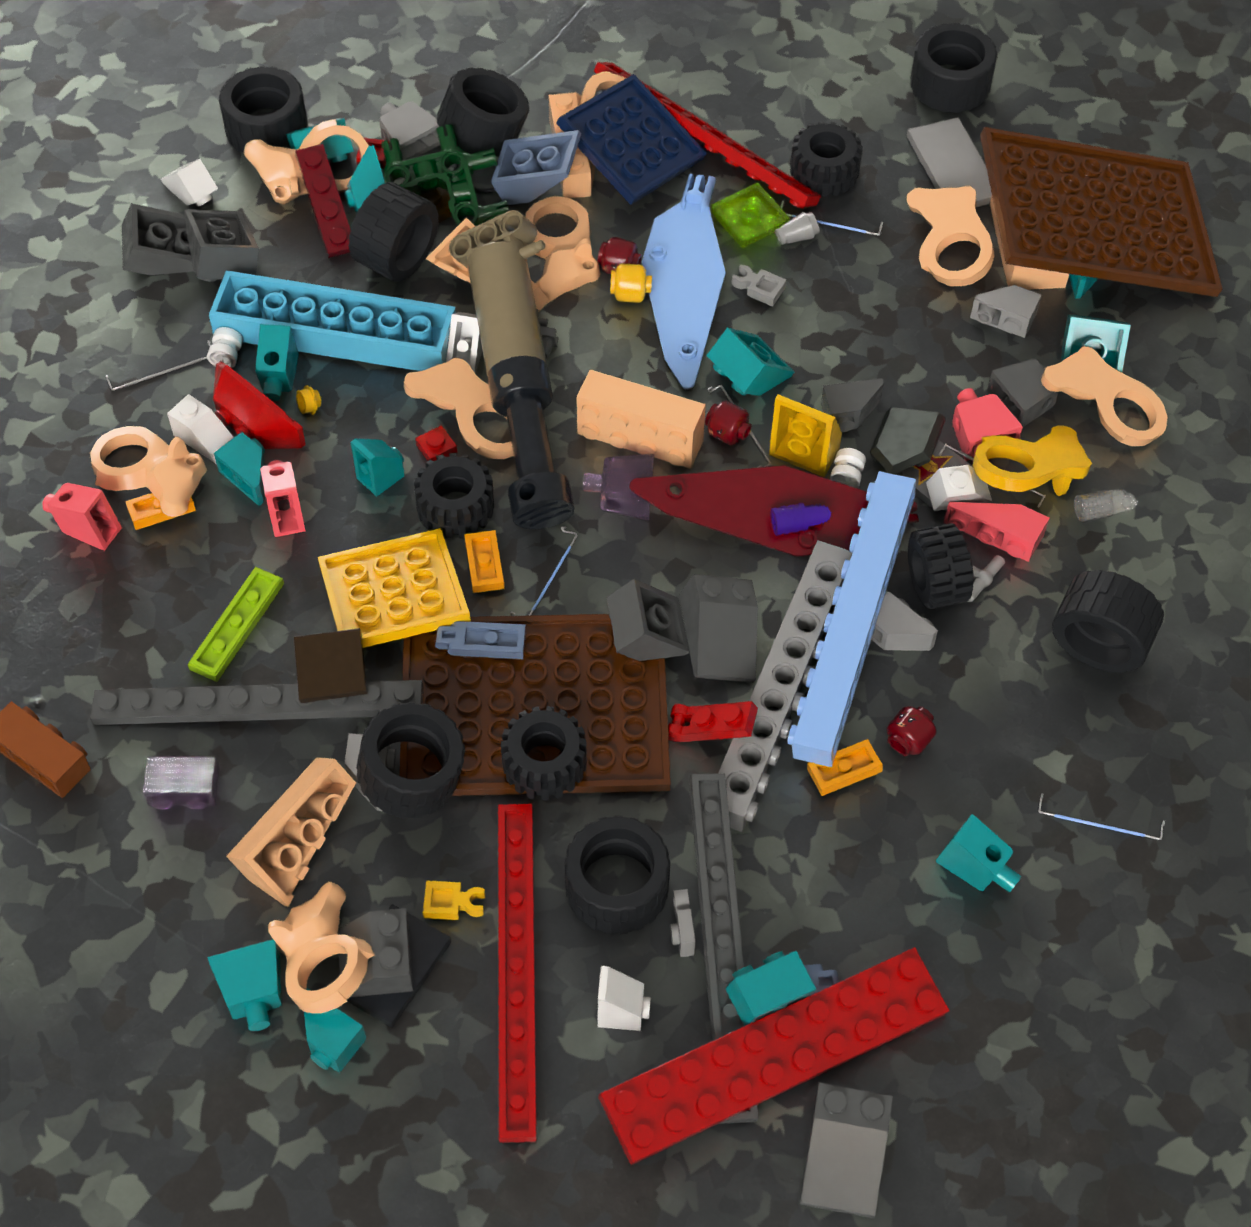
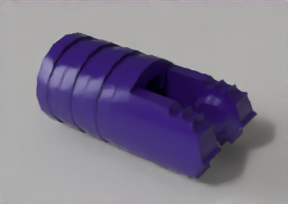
(797, 517)

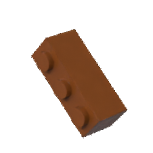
(41, 749)

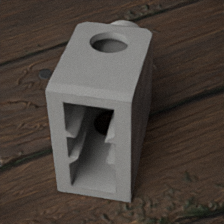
(411, 126)

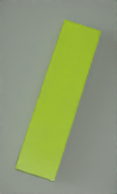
(235, 624)

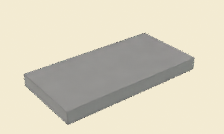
(951, 158)

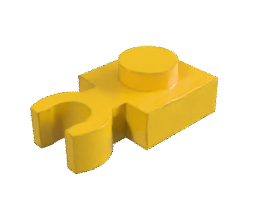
(445, 900)

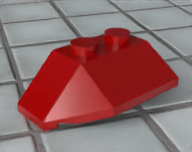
(252, 412)

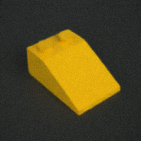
(804, 436)

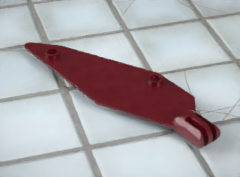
(742, 500)

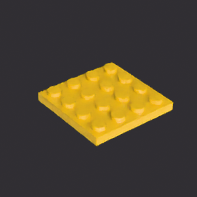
(394, 588)

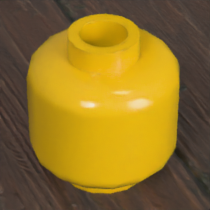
(630, 283)

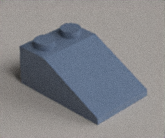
(533, 165)

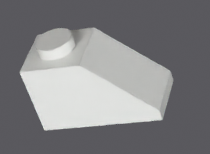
(191, 183)
(464, 339)
(198, 427)
(956, 485)
(621, 1001)

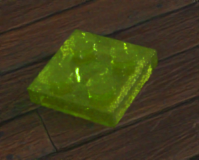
(749, 215)

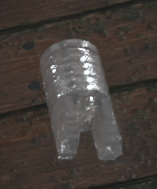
(1103, 504)

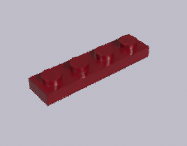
(324, 199)

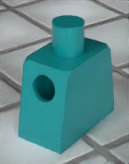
(276, 360)
(979, 856)
(250, 982)

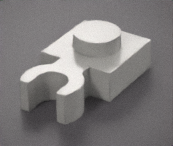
(761, 286)
(682, 931)

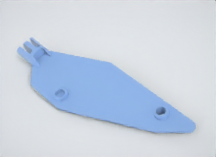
(685, 278)

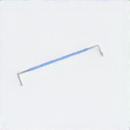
(841, 226)
(554, 573)
(1100, 825)

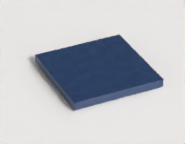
(632, 139)

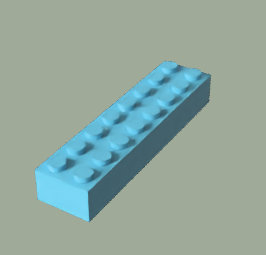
(336, 320)

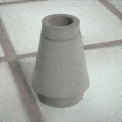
(798, 229)

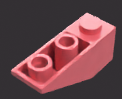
(1005, 526)

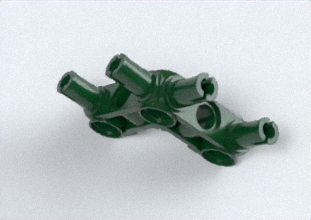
(432, 172)

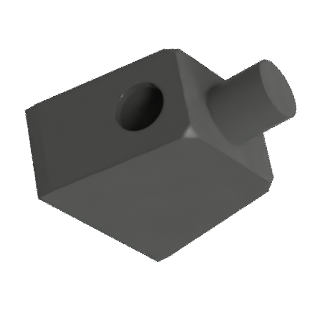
(1022, 390)

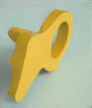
(1051, 457)

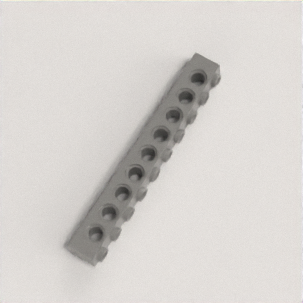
(824, 563)

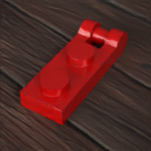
(712, 721)

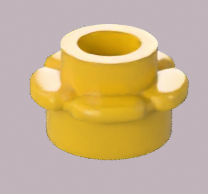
(308, 400)

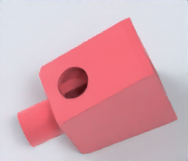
(982, 418)
(280, 485)
(83, 514)

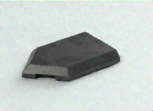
(906, 439)

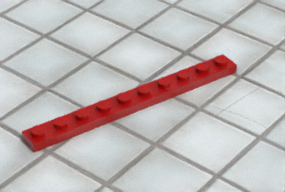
(735, 153)
(516, 975)

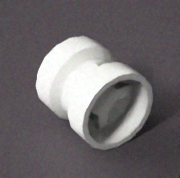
(225, 346)
(848, 467)

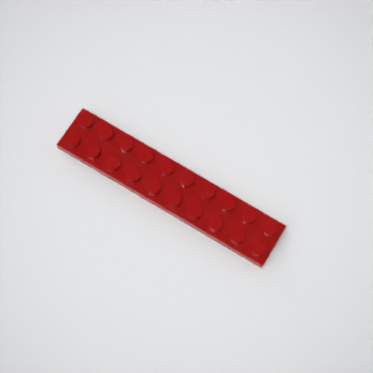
(771, 1055)

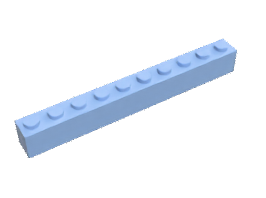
(853, 620)

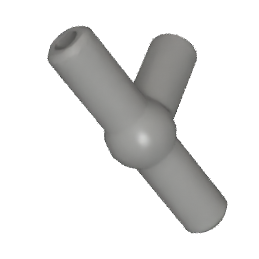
(984, 577)

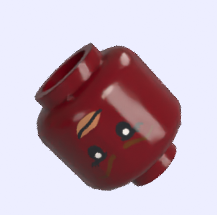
(617, 252)
(728, 422)
(911, 730)

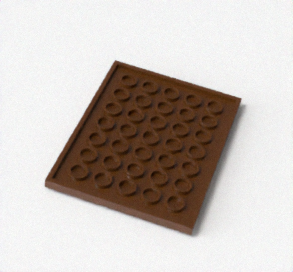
(1098, 212)
(564, 666)

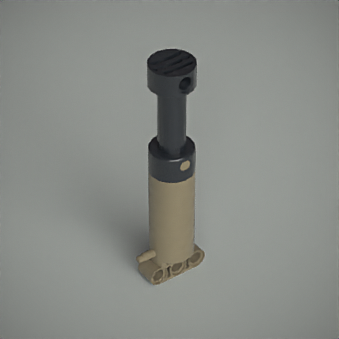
(516, 360)

